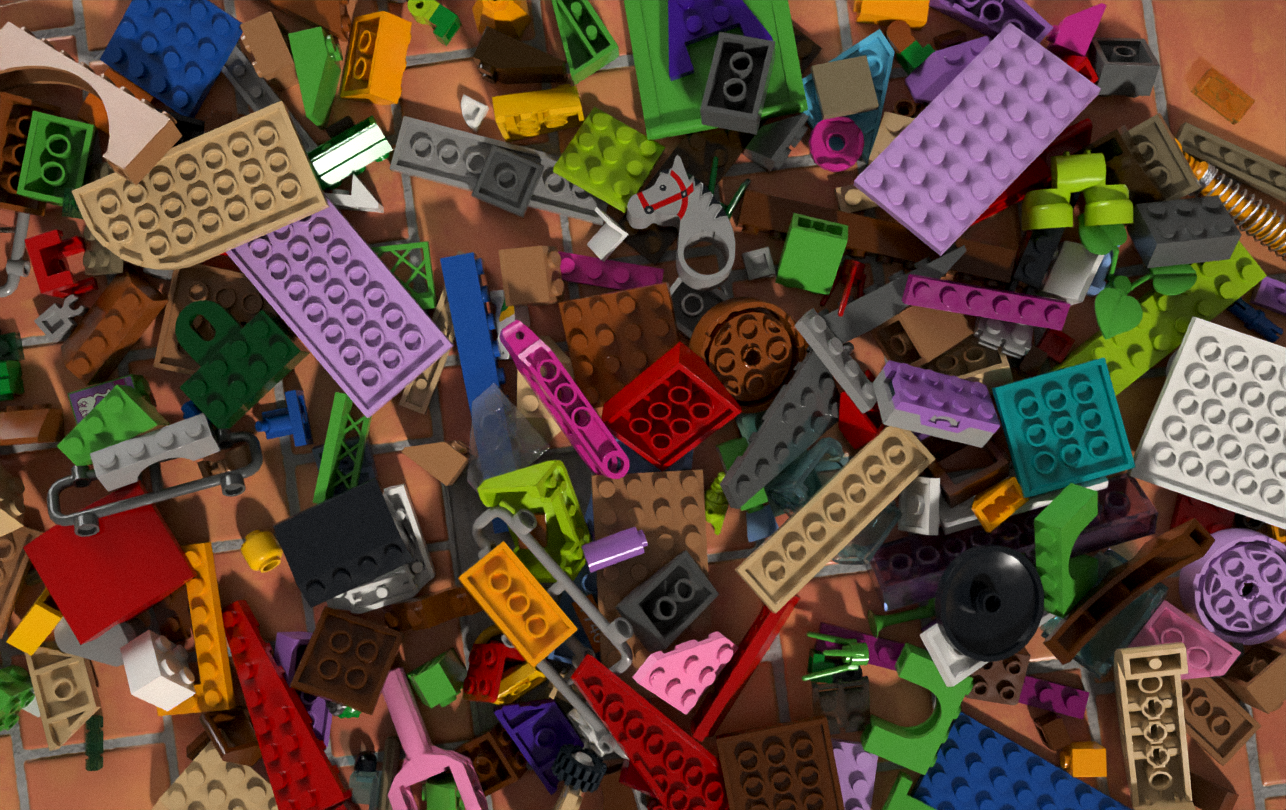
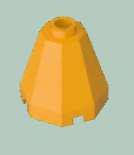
(502, 15)

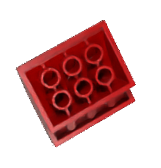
(114, 572)

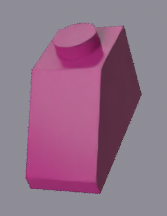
(1075, 32)

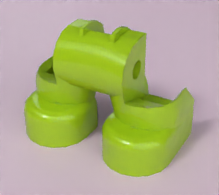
(1077, 174)

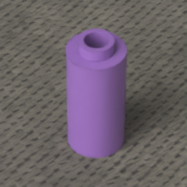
(614, 548)

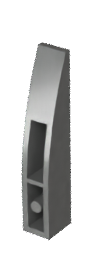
(885, 301)

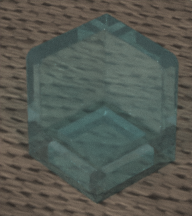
(366, 788)

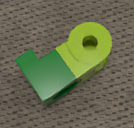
(436, 16)

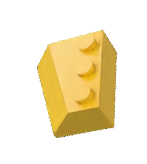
(537, 112)

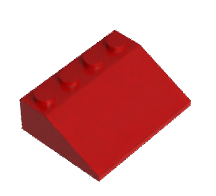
(670, 407)

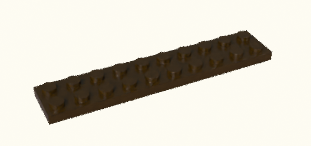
(697, 156)

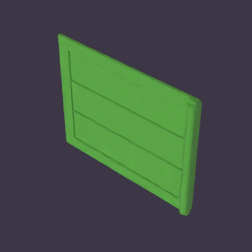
(675, 105)

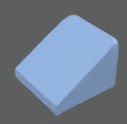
(761, 524)

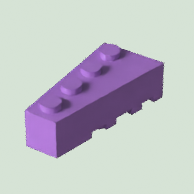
(994, 15)

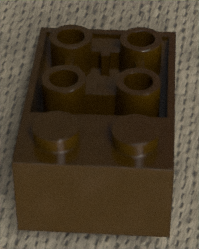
(1126, 166)

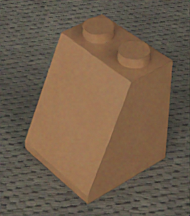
(920, 334)

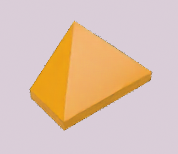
(998, 503)

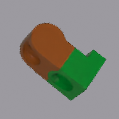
(907, 49)

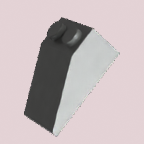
(667, 602)

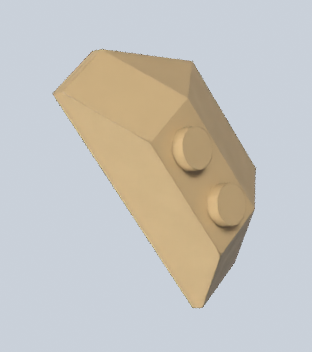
(530, 404)

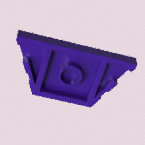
(539, 732)

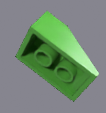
(317, 71)

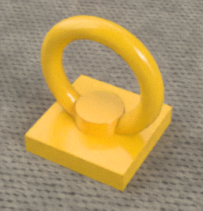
(516, 680)

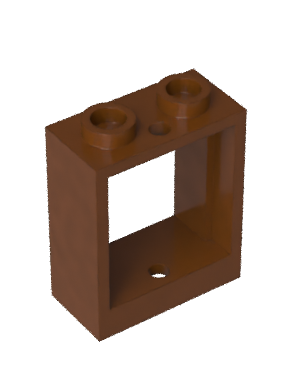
(973, 485)

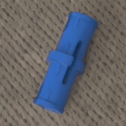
(1255, 320)

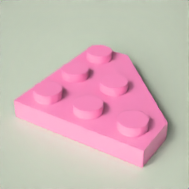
(1205, 651)
(687, 671)

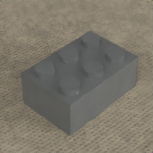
(738, 83)
(1183, 231)

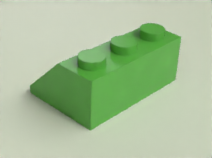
(55, 157)
(442, 793)

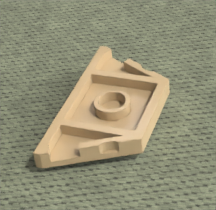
(63, 692)

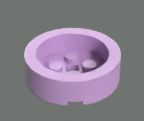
(1215, 582)

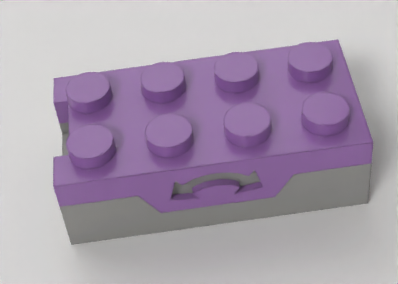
(935, 404)

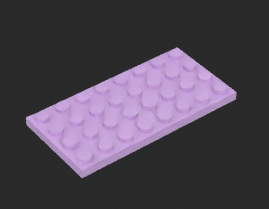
(976, 138)
(344, 306)

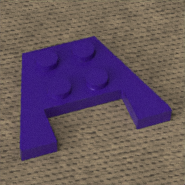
(701, 19)

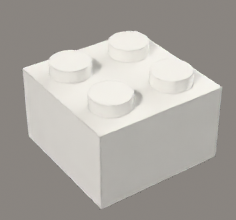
(158, 670)

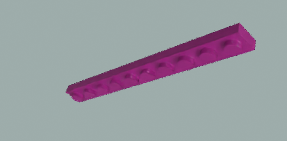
(1035, 691)

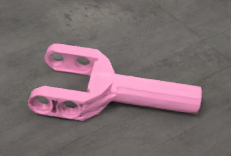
(423, 757)

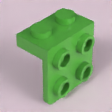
(15, 694)

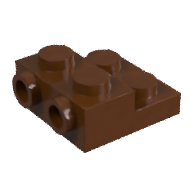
(494, 758)

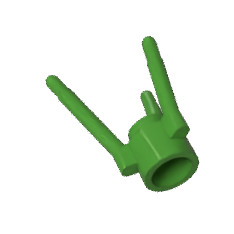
(852, 654)

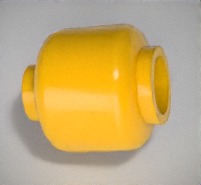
(261, 551)

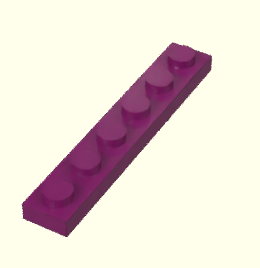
(985, 302)

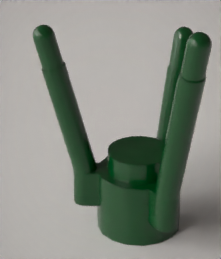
(738, 195)

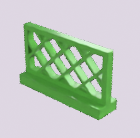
(425, 299)

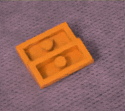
(93, 109)

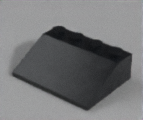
(344, 542)

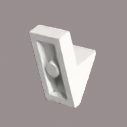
(359, 200)

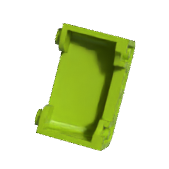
(540, 490)

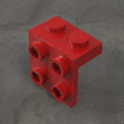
(486, 670)

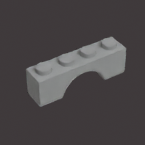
(123, 462)

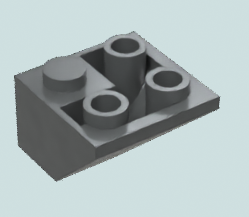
(773, 140)

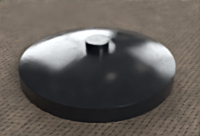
(989, 602)

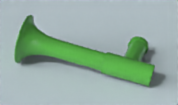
(878, 622)

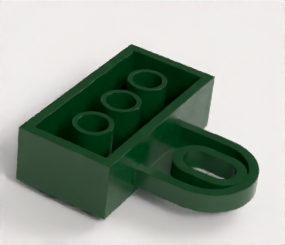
(237, 363)

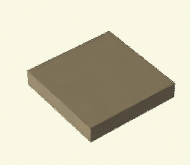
(844, 87)

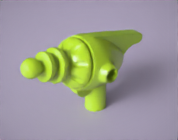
(716, 504)

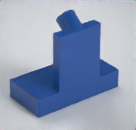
(288, 420)

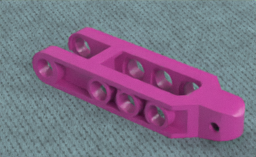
(589, 433)

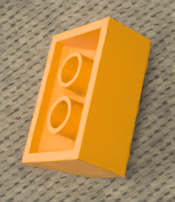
(376, 58)

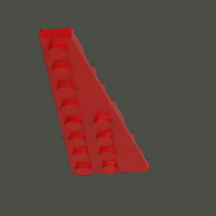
(290, 750)
(665, 756)

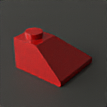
(854, 425)

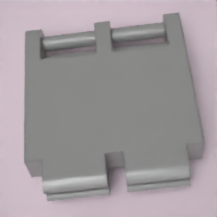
(1011, 336)

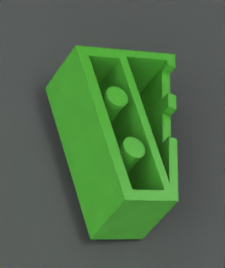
(584, 38)

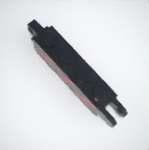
(1035, 255)

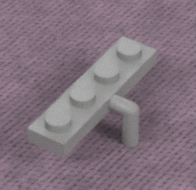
(837, 359)

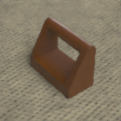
(239, 730)

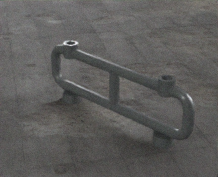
(87, 521)

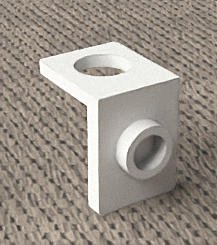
(607, 237)

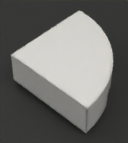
(473, 112)

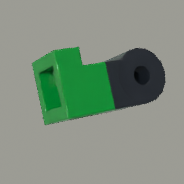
(818, 662)

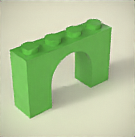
(1056, 530)
(917, 745)

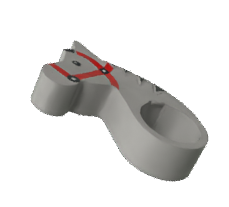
(689, 206)

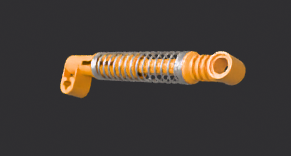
(1257, 220)

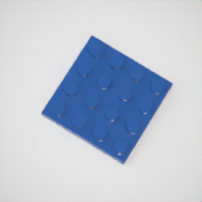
(173, 49)

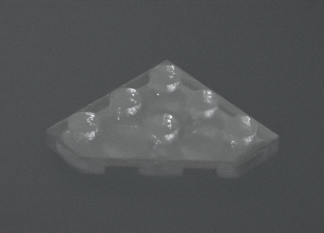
(500, 438)

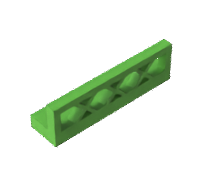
(334, 446)

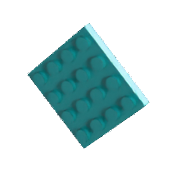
(1063, 427)

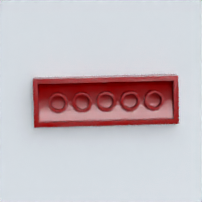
(739, 670)

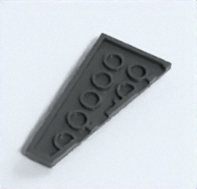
(789, 427)

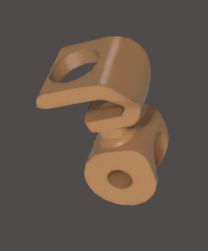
(233, 460)

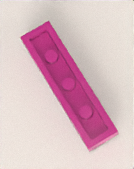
(607, 273)

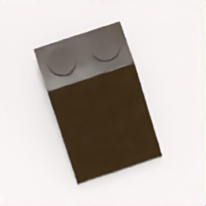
(515, 62)

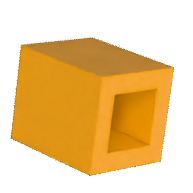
(1084, 759)

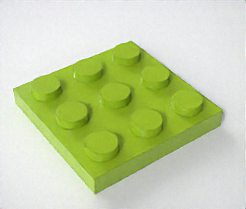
(608, 159)

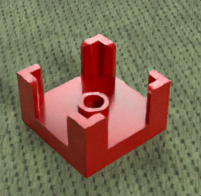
(51, 266)

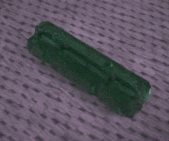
(94, 743)

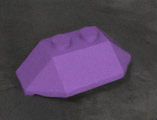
(942, 68)

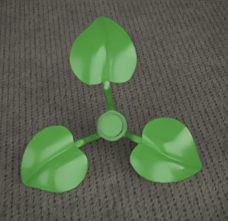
(1114, 309)

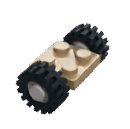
(580, 772)

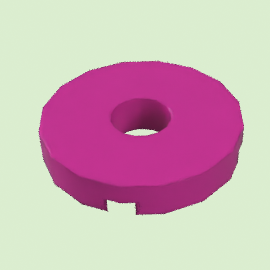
(828, 158)

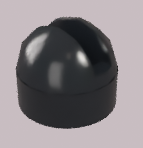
(365, 762)

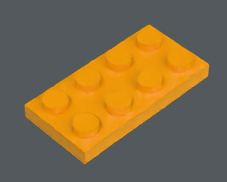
(518, 604)

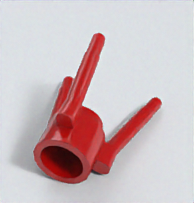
(850, 275)

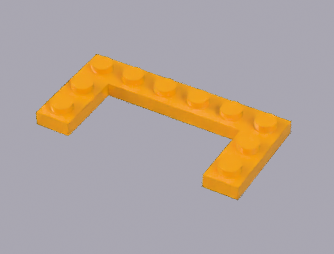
(216, 687)

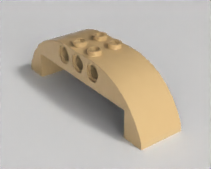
(1153, 725)

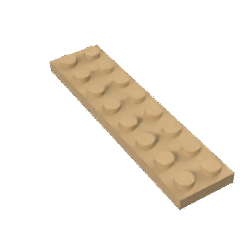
(834, 516)

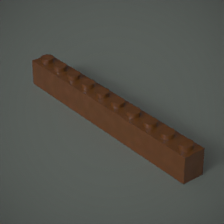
(877, 239)

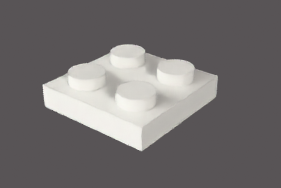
(920, 506)

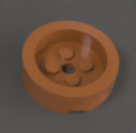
(744, 324)

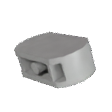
(104, 648)

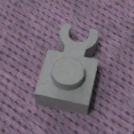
(59, 320)

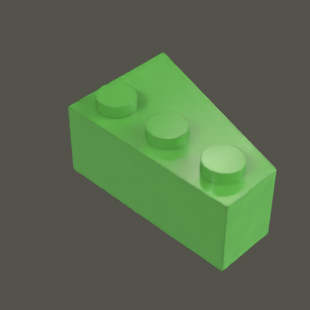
(114, 419)
(439, 679)

